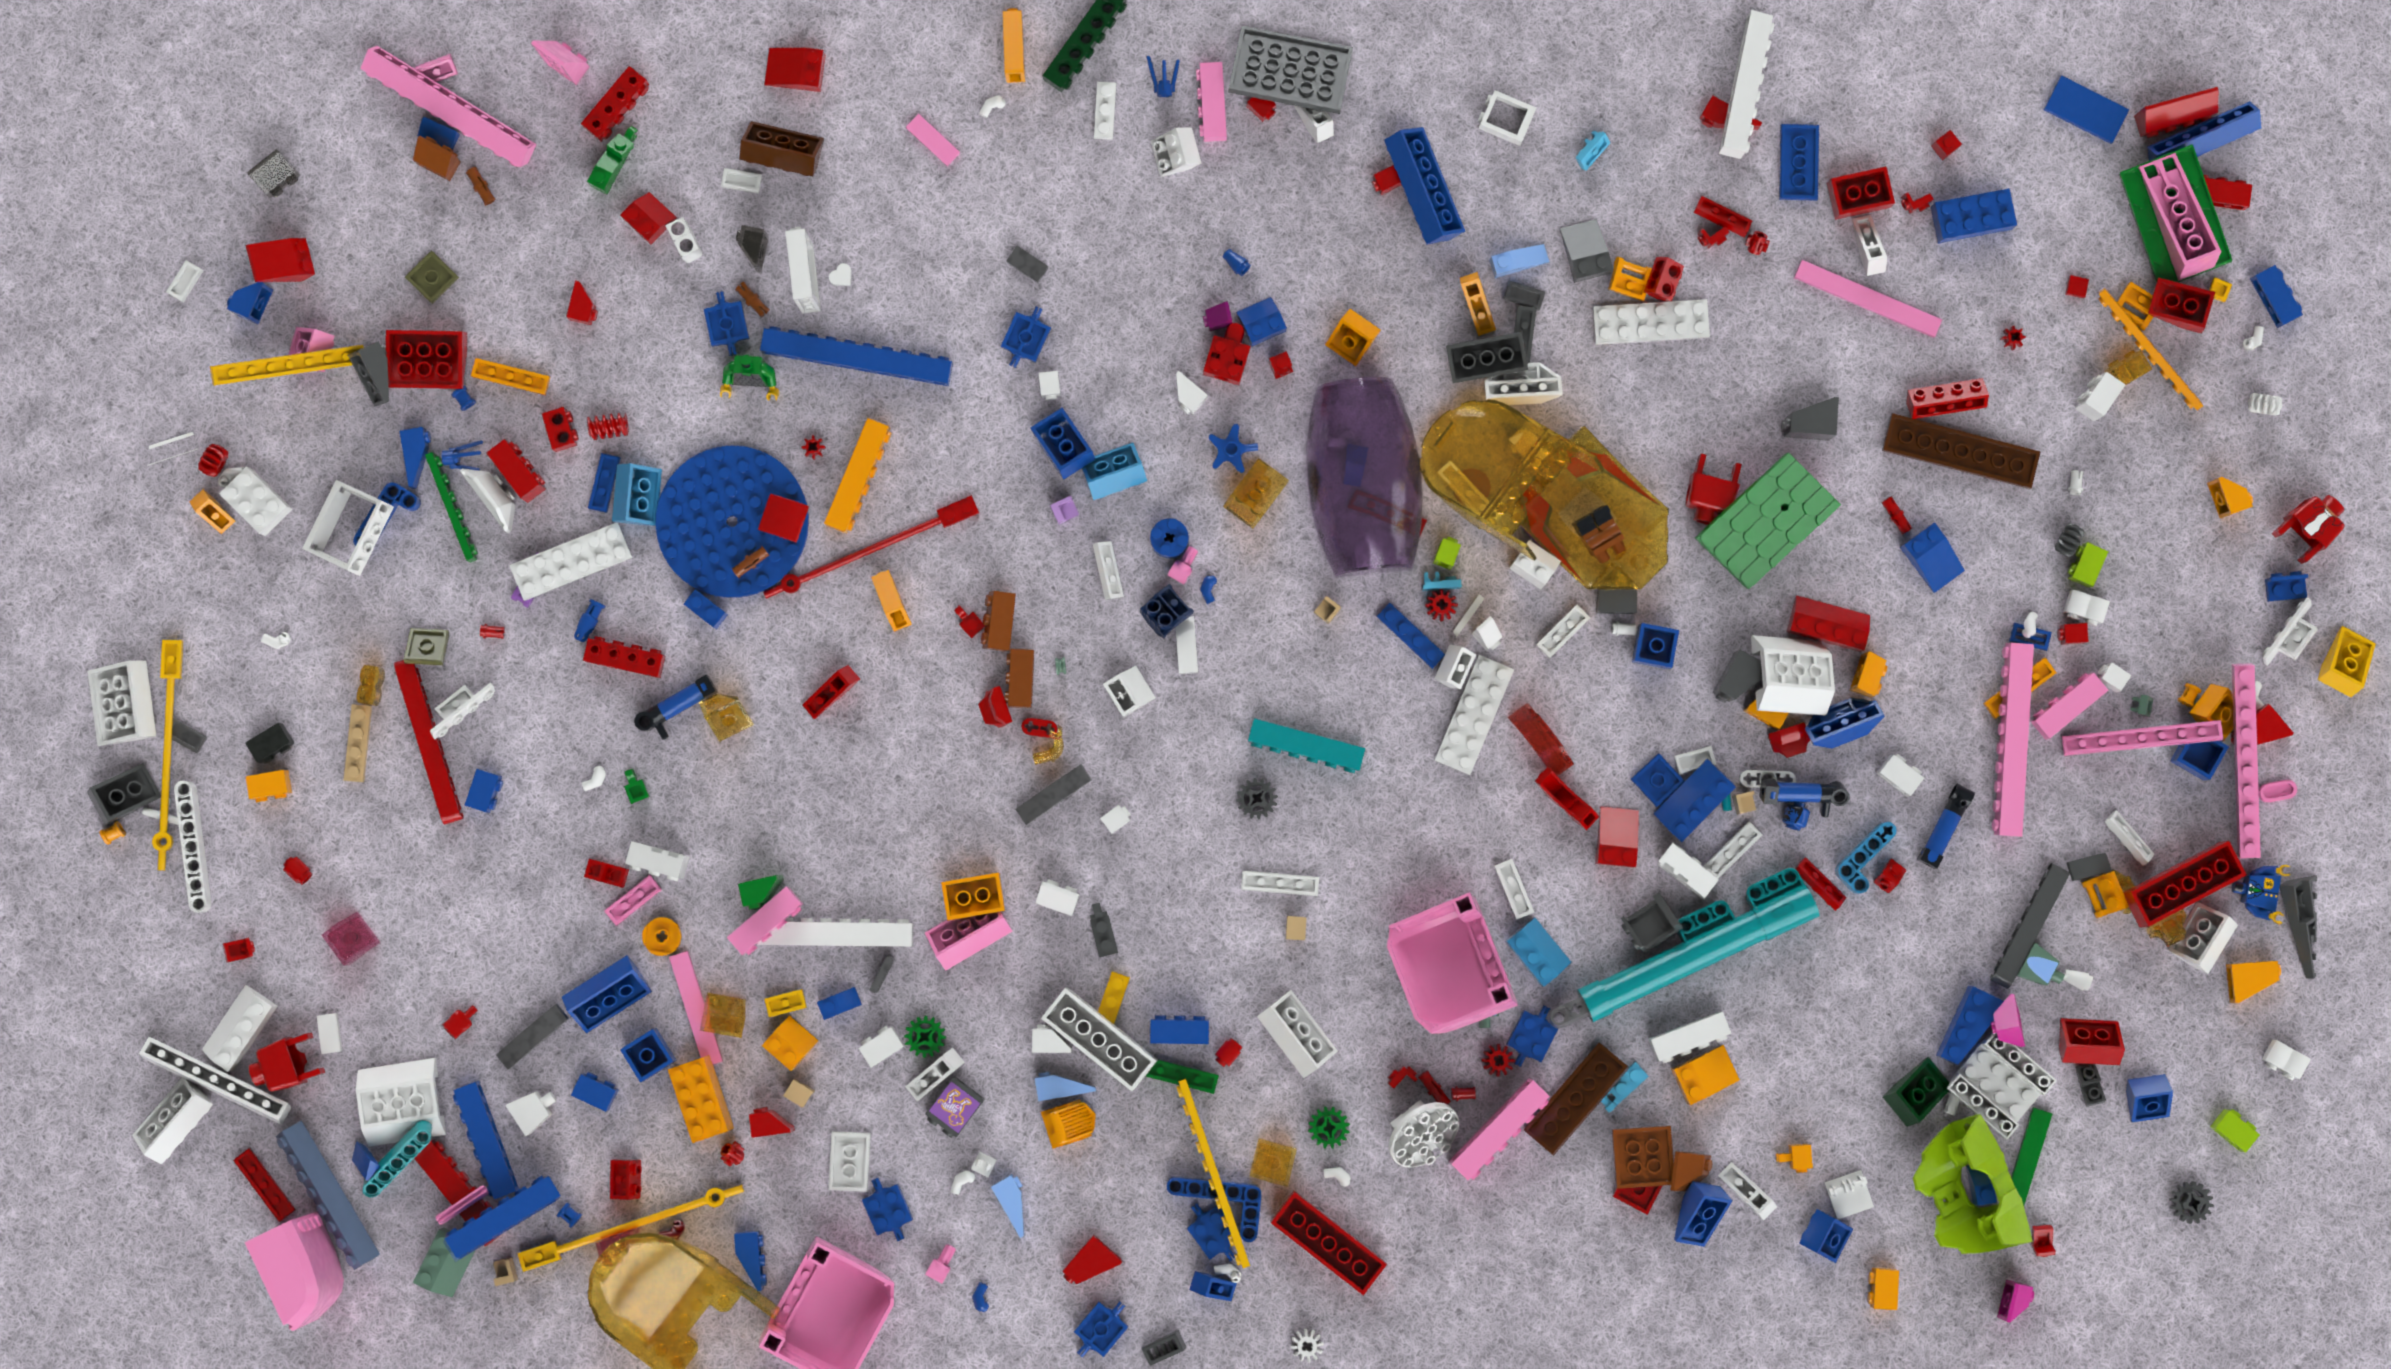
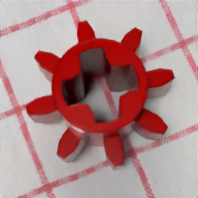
(1757, 242)
(2008, 335)
(819, 447)
(732, 1153)

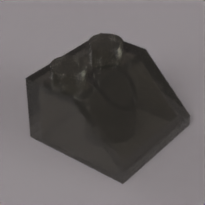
(274, 174)
(754, 244)

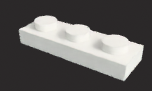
(1105, 110)
(1108, 570)
(1562, 631)
(2129, 838)
(1514, 889)

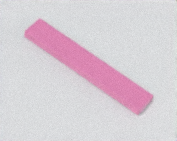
(694, 1005)

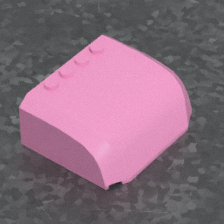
(1449, 966)
(298, 1269)
(829, 1311)

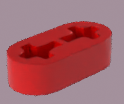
(1041, 723)

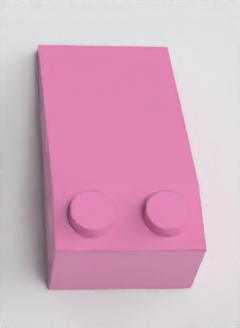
(562, 59)

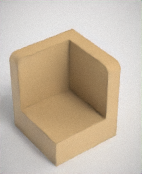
(1327, 610)
(1744, 802)
(1295, 928)
(798, 1093)
(504, 1271)

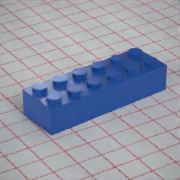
(1424, 185)
(502, 1218)

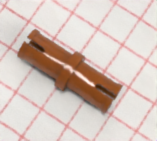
(480, 186)
(752, 299)
(750, 562)

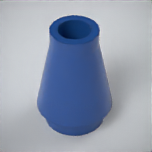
(1236, 262)

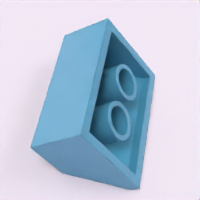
(1114, 471)
(636, 494)
(1538, 952)

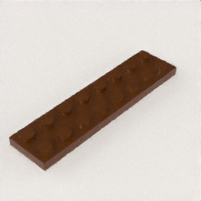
(1961, 451)

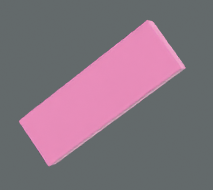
(932, 140)
(633, 900)

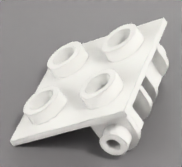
(1849, 1194)

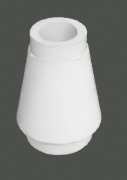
(2078, 979)

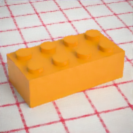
(700, 1099)

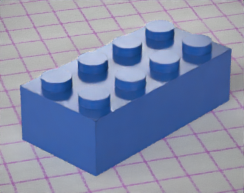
(1973, 215)

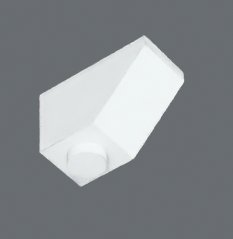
(1189, 395)

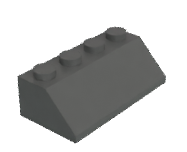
(1487, 357)

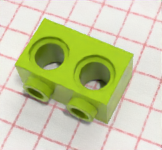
(1447, 553)

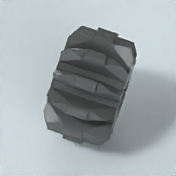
(2069, 540)

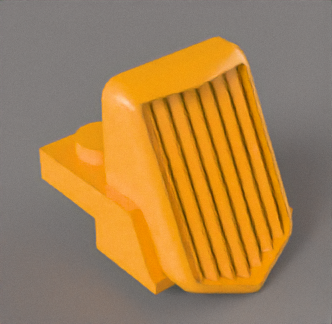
(1069, 1123)

